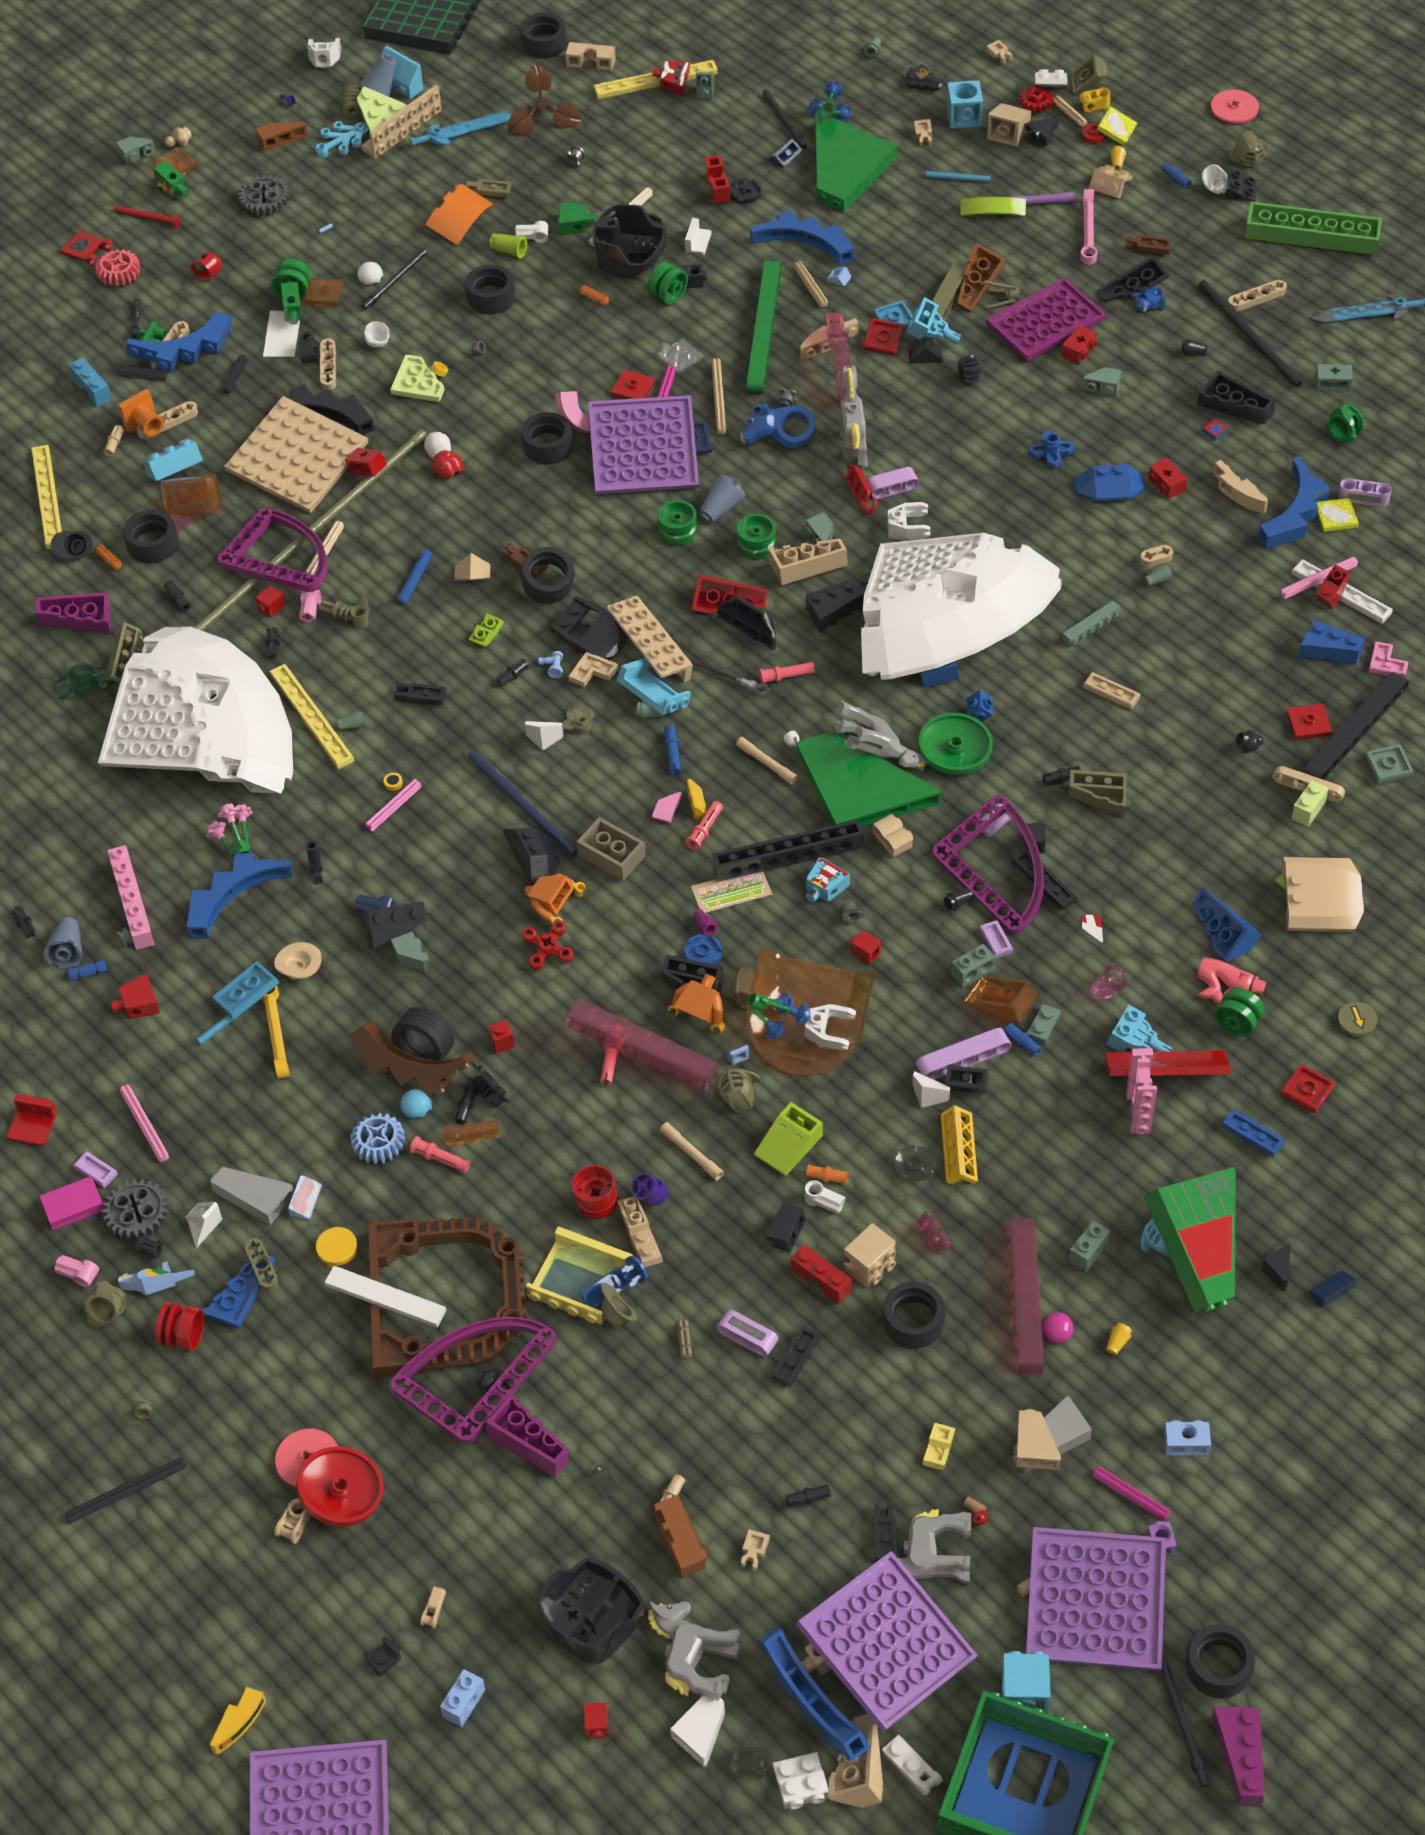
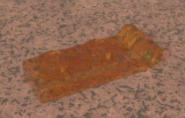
(470, 1132)

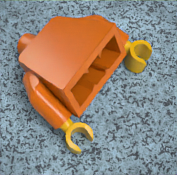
(551, 893)
(700, 1002)

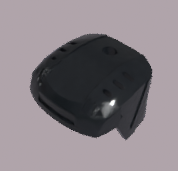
(619, 252)
(605, 1609)

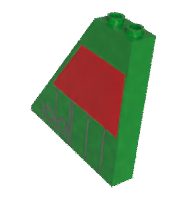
(1199, 1235)

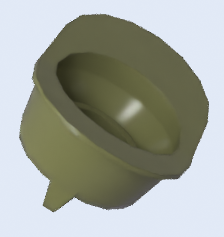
(614, 1308)

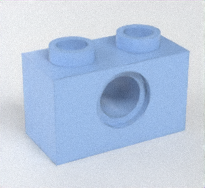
(1178, 1445)
(462, 1698)

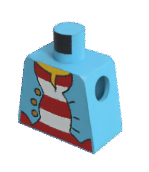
(826, 881)

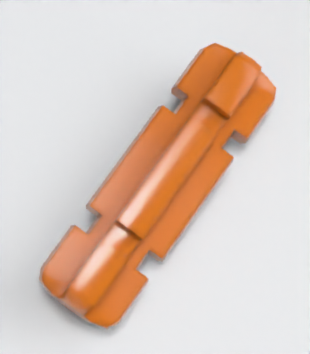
(594, 295)
(107, 556)

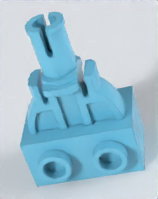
(929, 323)
(1135, 1033)

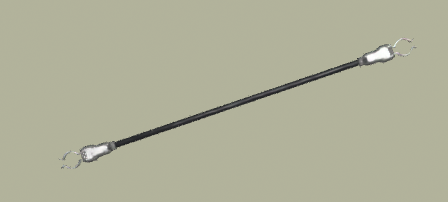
(751, 684)

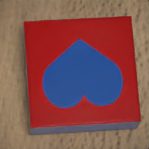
(1215, 429)

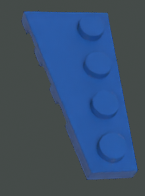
(238, 1297)

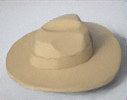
(298, 960)

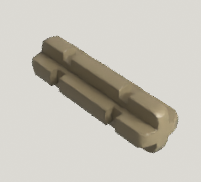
(684, 1339)

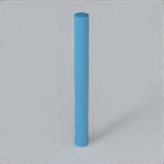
(954, 176)
(216, 1028)

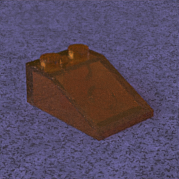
(191, 494)
(1003, 998)

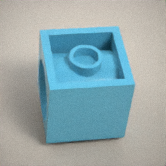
(964, 104)
(1027, 1679)

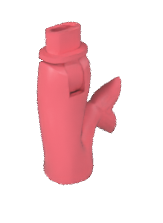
(1230, 975)

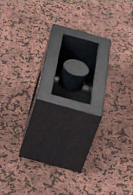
(967, 1079)

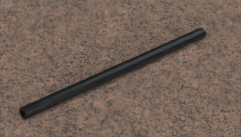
(1251, 334)

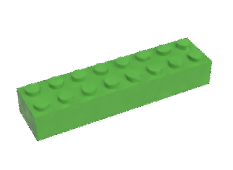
(1313, 228)

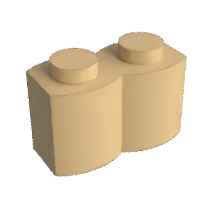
(892, 835)

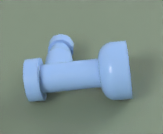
(554, 670)

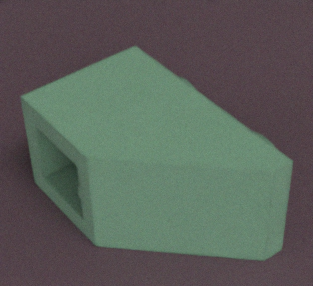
(704, 85)
(135, 149)
(1103, 381)
(819, 528)
(409, 952)

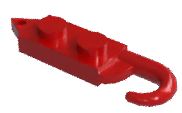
(860, 488)

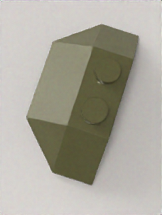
(125, 645)

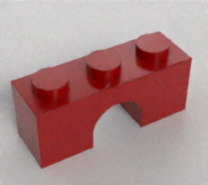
(717, 181)
(833, 1281)

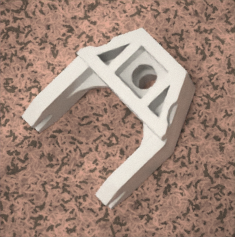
(329, 49)
(897, 522)
(817, 1024)

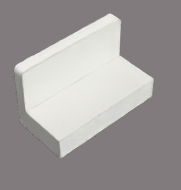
(697, 239)

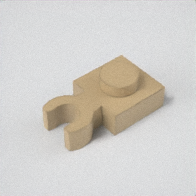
(999, 50)
(923, 130)
(755, 1546)

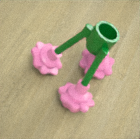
(230, 812)

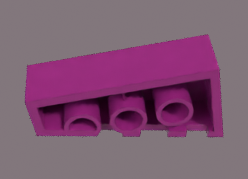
(78, 611)
(526, 1437)
(1241, 1744)

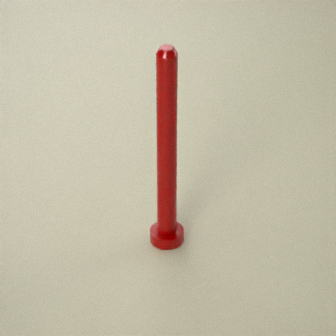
(175, 220)

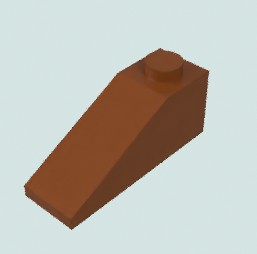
(279, 134)

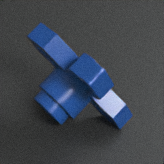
(1052, 449)

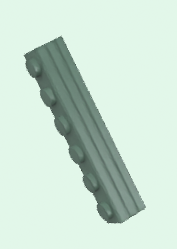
(1091, 623)

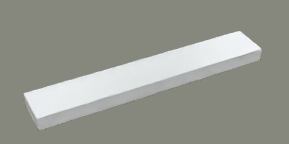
(1351, 596)
(385, 1296)

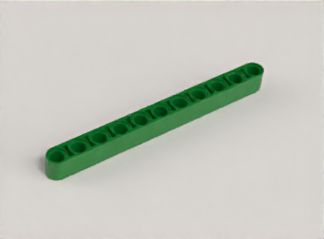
(764, 326)

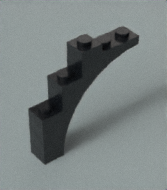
(345, 411)

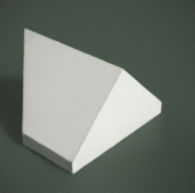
(544, 733)
(929, 1091)
(203, 1220)

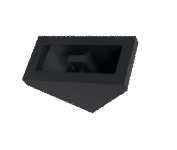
(925, 352)
(1277, 1267)

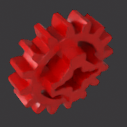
(1036, 99)

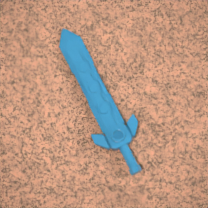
(440, 135)

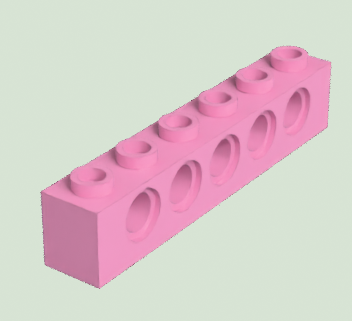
(131, 897)

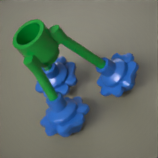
(832, 90)
(784, 1005)

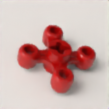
(546, 939)

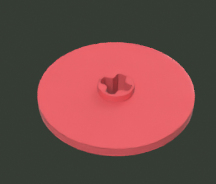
(1234, 106)
(294, 1449)

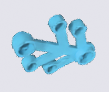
(359, 130)

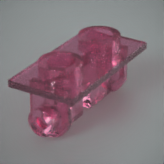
(930, 1228)

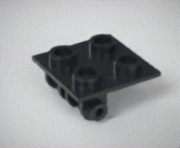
(1240, 184)
(489, 1087)

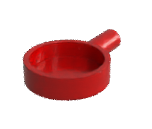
(1092, 135)

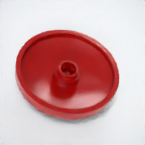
(339, 1486)

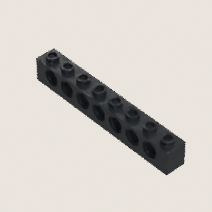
(787, 850)

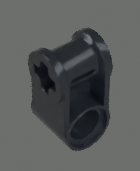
(308, 347)

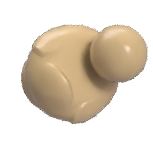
(180, 136)

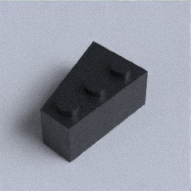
(391, 921)
(678, 971)

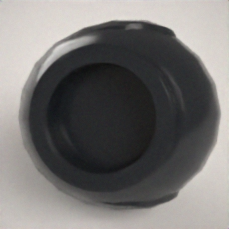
(1249, 741)
(486, 1379)

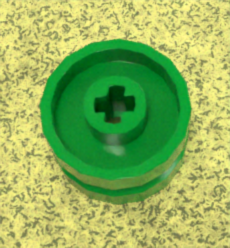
(291, 271)
(667, 282)
(677, 522)
(755, 536)
(1239, 1011)

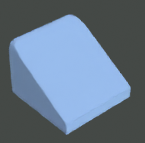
(839, 276)
(738, 1055)

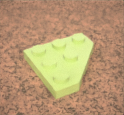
(377, 107)
(417, 380)

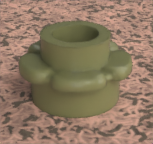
(143, 1409)

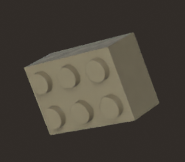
(611, 848)

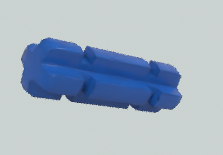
(86, 970)

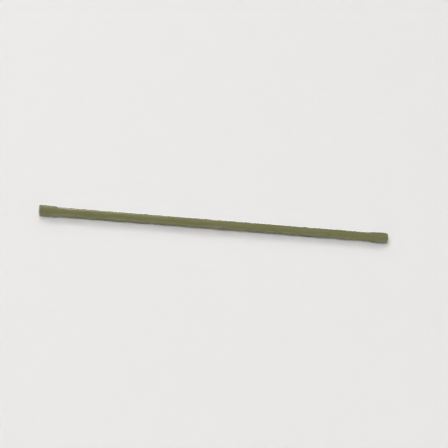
(415, 440)

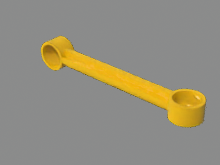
(276, 1034)

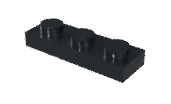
(796, 1356)

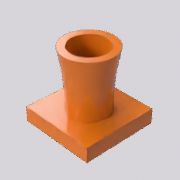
(141, 411)

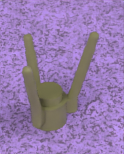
(1011, 293)

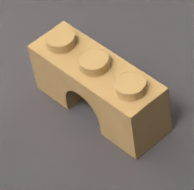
(579, 53)

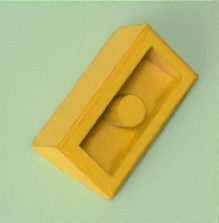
(696, 799)

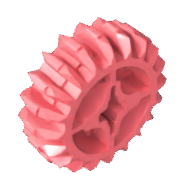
(117, 268)

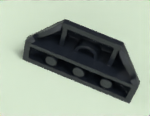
(749, 620)
(532, 852)

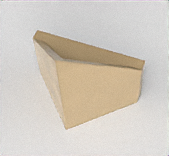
(472, 569)

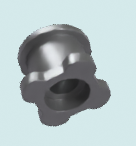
(575, 156)
(787, 398)
(850, 912)

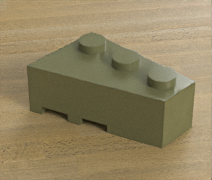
(1099, 789)

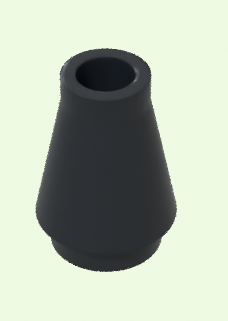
(1192, 347)
(957, 899)

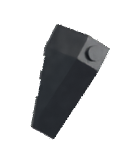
(1140, 277)

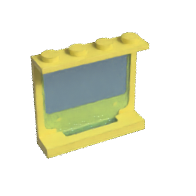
(572, 1267)

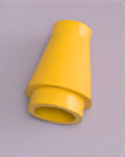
(1117, 156)
(1118, 1338)

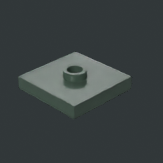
(1389, 764)

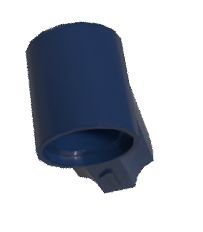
(367, 903)

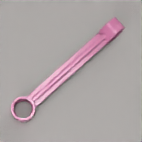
(1088, 200)

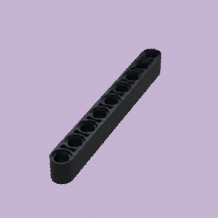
(1357, 726)

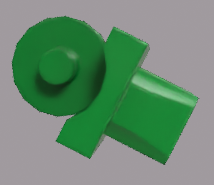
(152, 333)

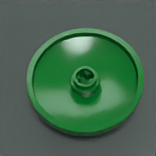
(955, 743)

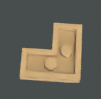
(592, 665)

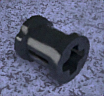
(149, 1246)

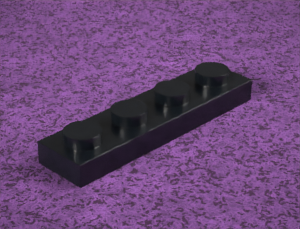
(1053, 887)

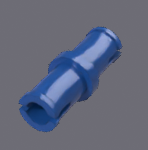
(1176, 175)
(1023, 1039)

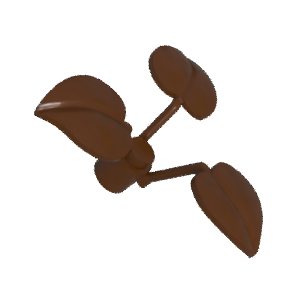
(540, 80)

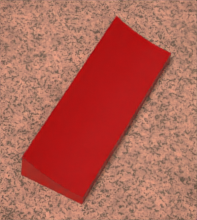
(1173, 1063)

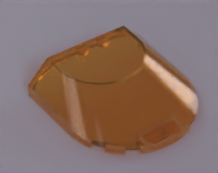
(817, 987)

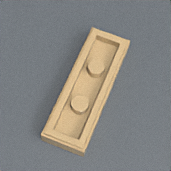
(1111, 691)

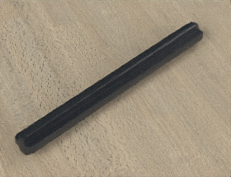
(125, 1490)

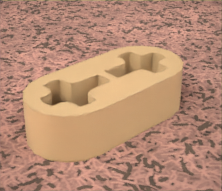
(1156, 556)

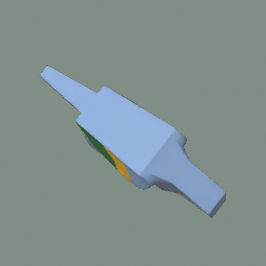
(152, 1280)

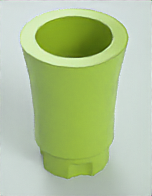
(509, 244)

